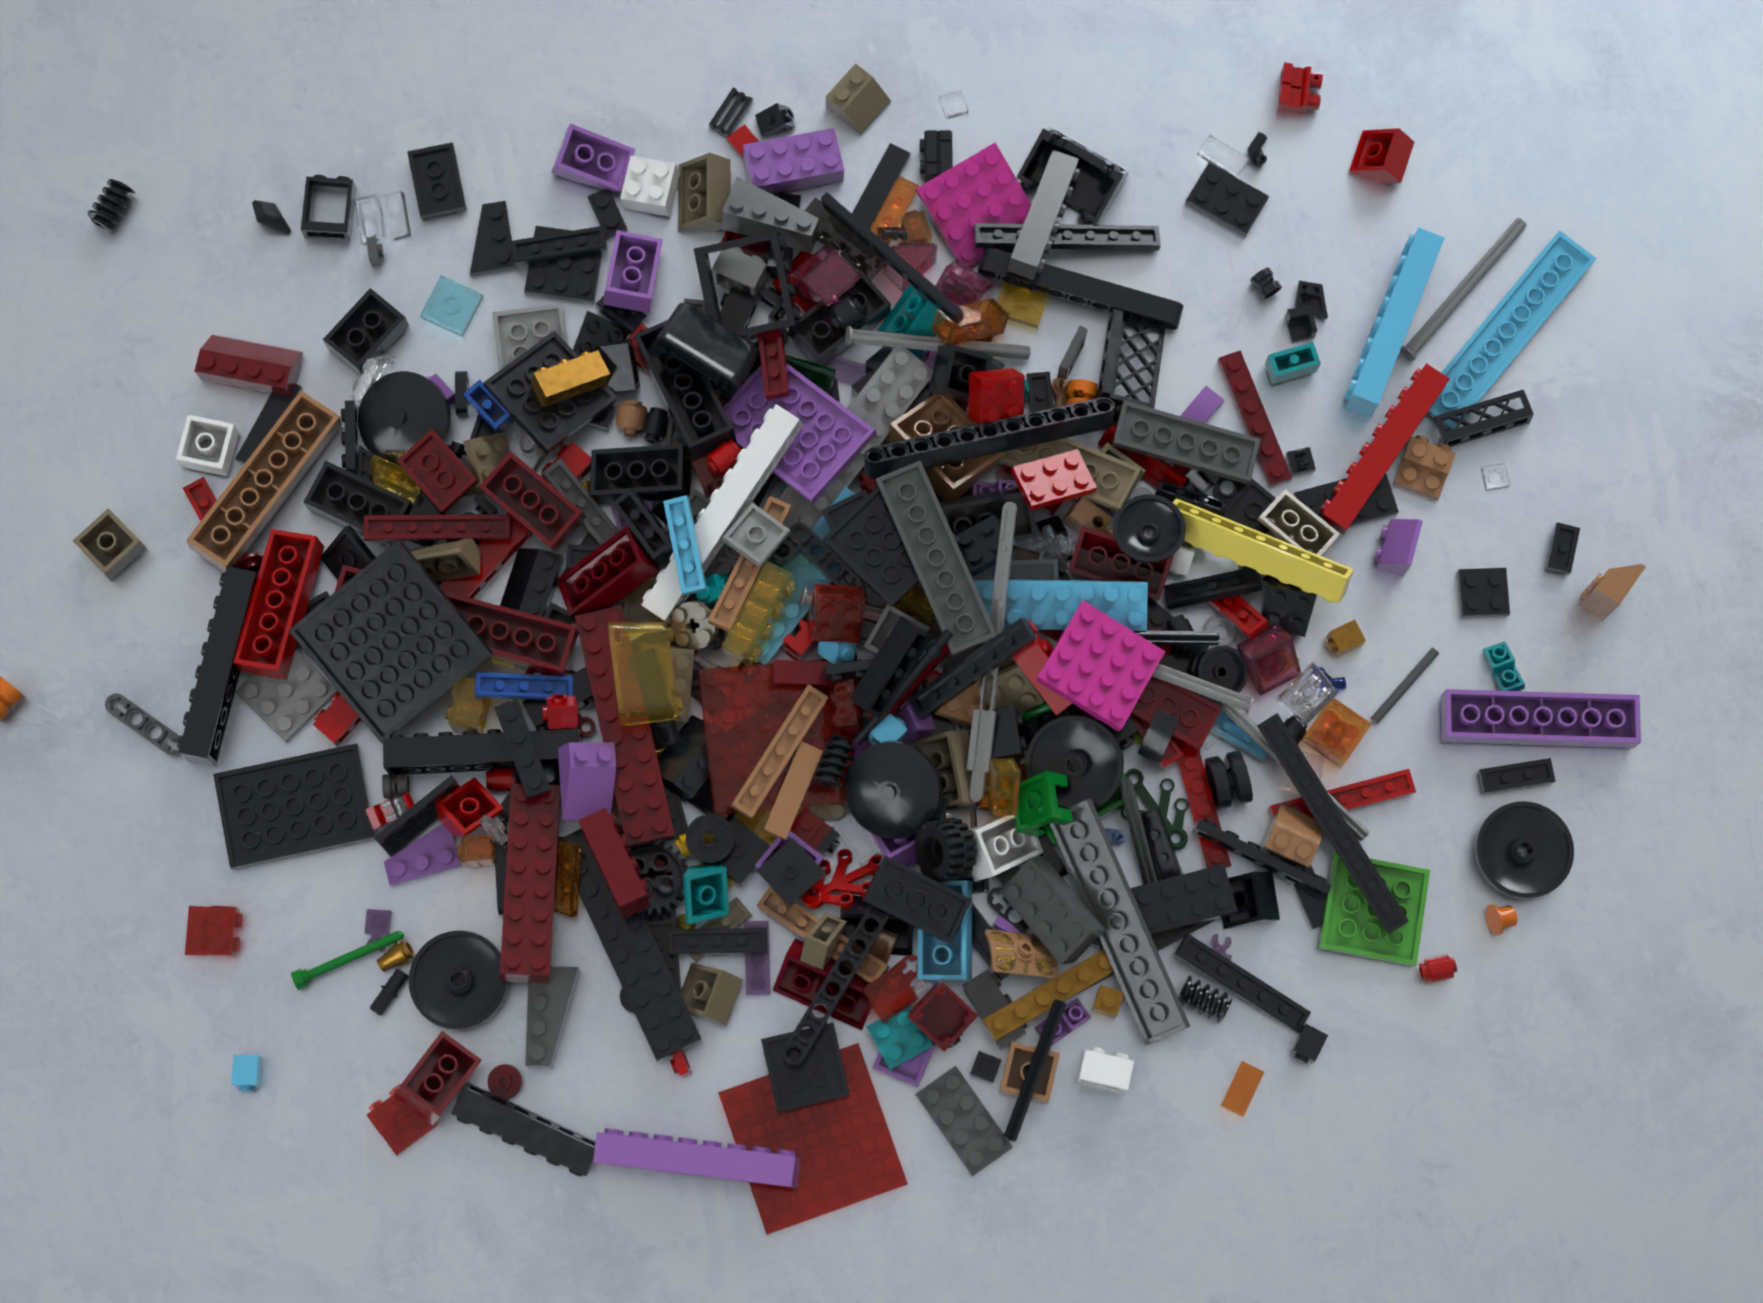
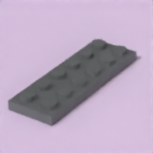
(1186, 442)

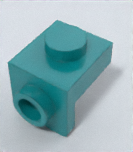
(715, 586)

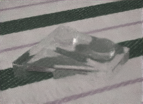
(372, 372)

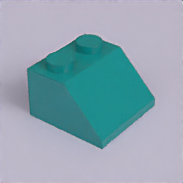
(705, 892)

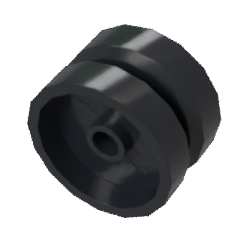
(1226, 661)
(1228, 780)

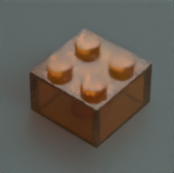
(1336, 732)

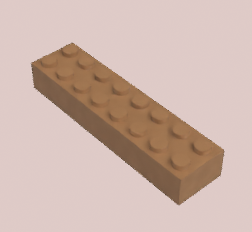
(264, 482)

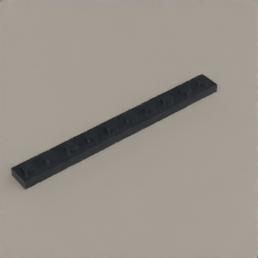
(1332, 823)

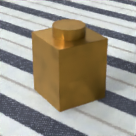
(1345, 639)
(1107, 1001)

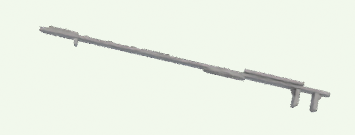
(984, 721)

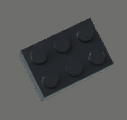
(365, 331)

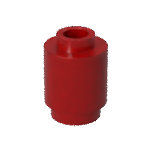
(723, 457)
(499, 779)
(1437, 968)

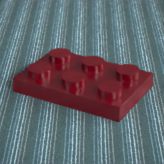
(438, 471)

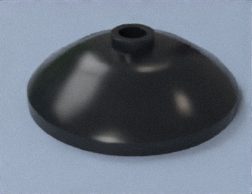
(1150, 515)

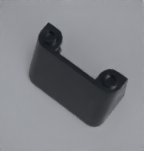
(1097, 180)
(706, 348)

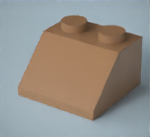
(1293, 836)

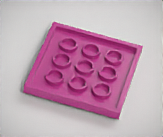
(970, 193)
(1100, 666)

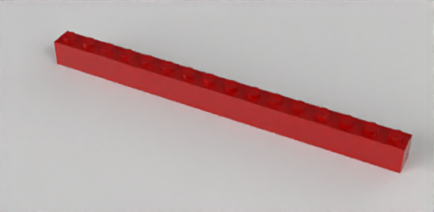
(339, 718)

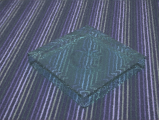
(451, 306)

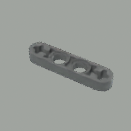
(145, 725)

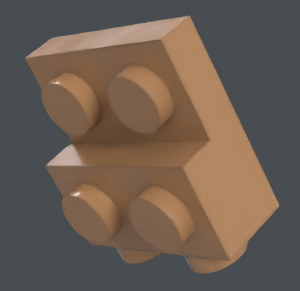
(1424, 467)

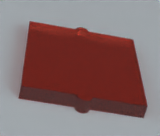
(890, 994)

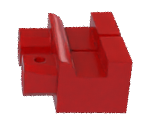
(1294, 89)
(799, 646)

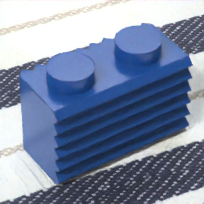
(488, 406)

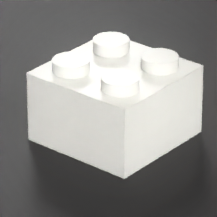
(650, 186)
(207, 445)
(1105, 1070)

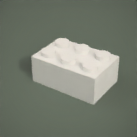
(1001, 847)

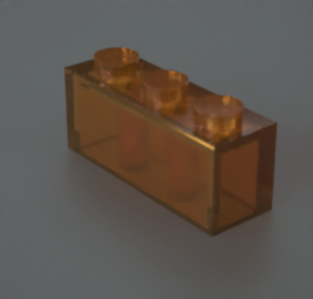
(980, 321)

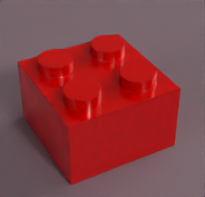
(995, 395)

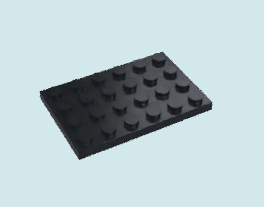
(293, 806)

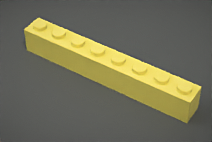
(1264, 553)

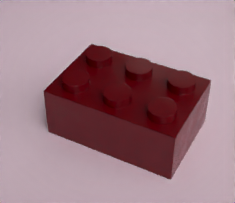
(437, 1078)

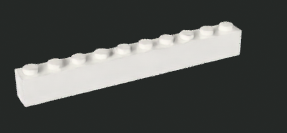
(728, 504)

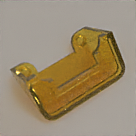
(643, 672)

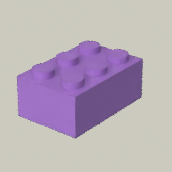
(632, 271)

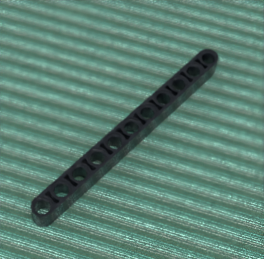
(991, 437)

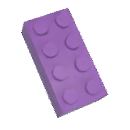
(794, 162)

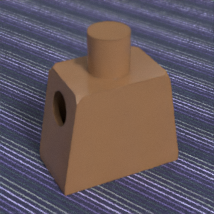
(1086, 513)

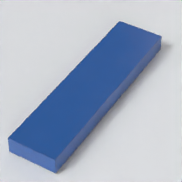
(521, 686)

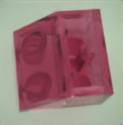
(825, 276)
(963, 284)

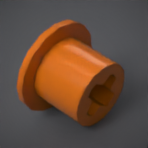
(1500, 918)

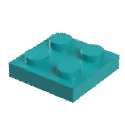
(898, 1039)

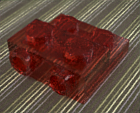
(848, 714)
(213, 931)
(398, 1123)

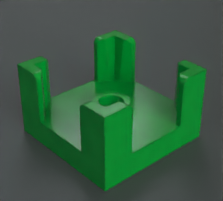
(1039, 803)

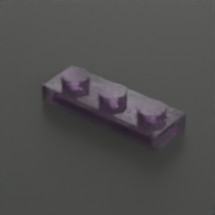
(758, 966)

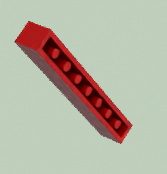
(1384, 449)

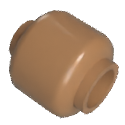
(631, 416)

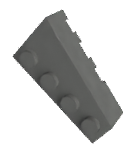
(757, 212)
(547, 1015)

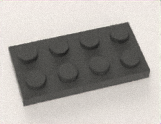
(963, 1121)

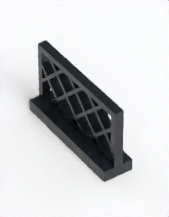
(1113, 352)
(414, 820)

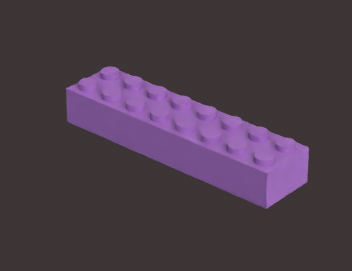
(1540, 718)
(694, 1159)

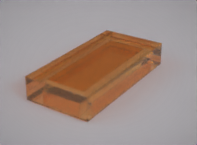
(1242, 1088)

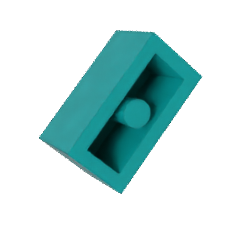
(1292, 363)

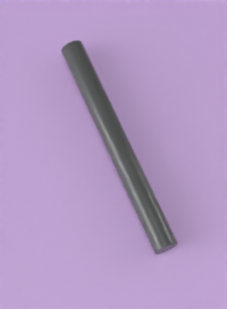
(1404, 685)

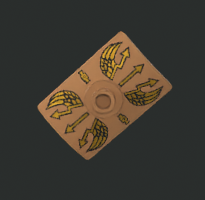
(1020, 954)

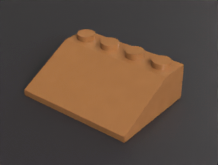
(936, 416)

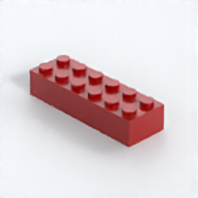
(278, 604)

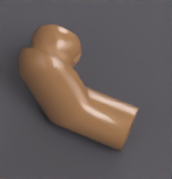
(1059, 389)

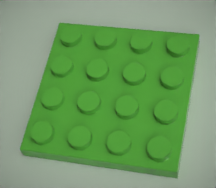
(1352, 925)

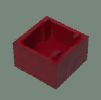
(942, 1015)

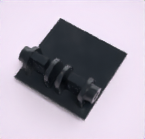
(595, 332)

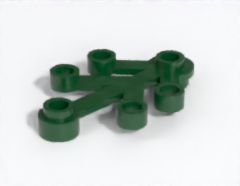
(1176, 828)

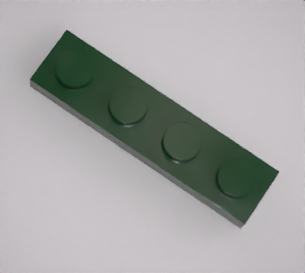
(818, 374)

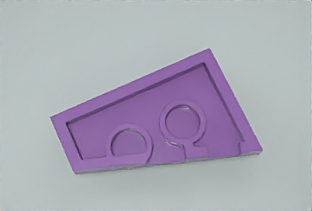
(425, 857)

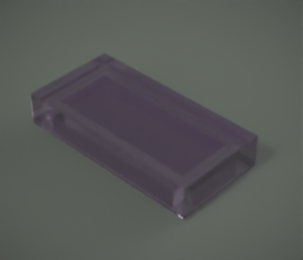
(847, 370)

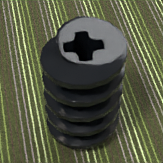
(109, 204)
(833, 761)
(1204, 1000)

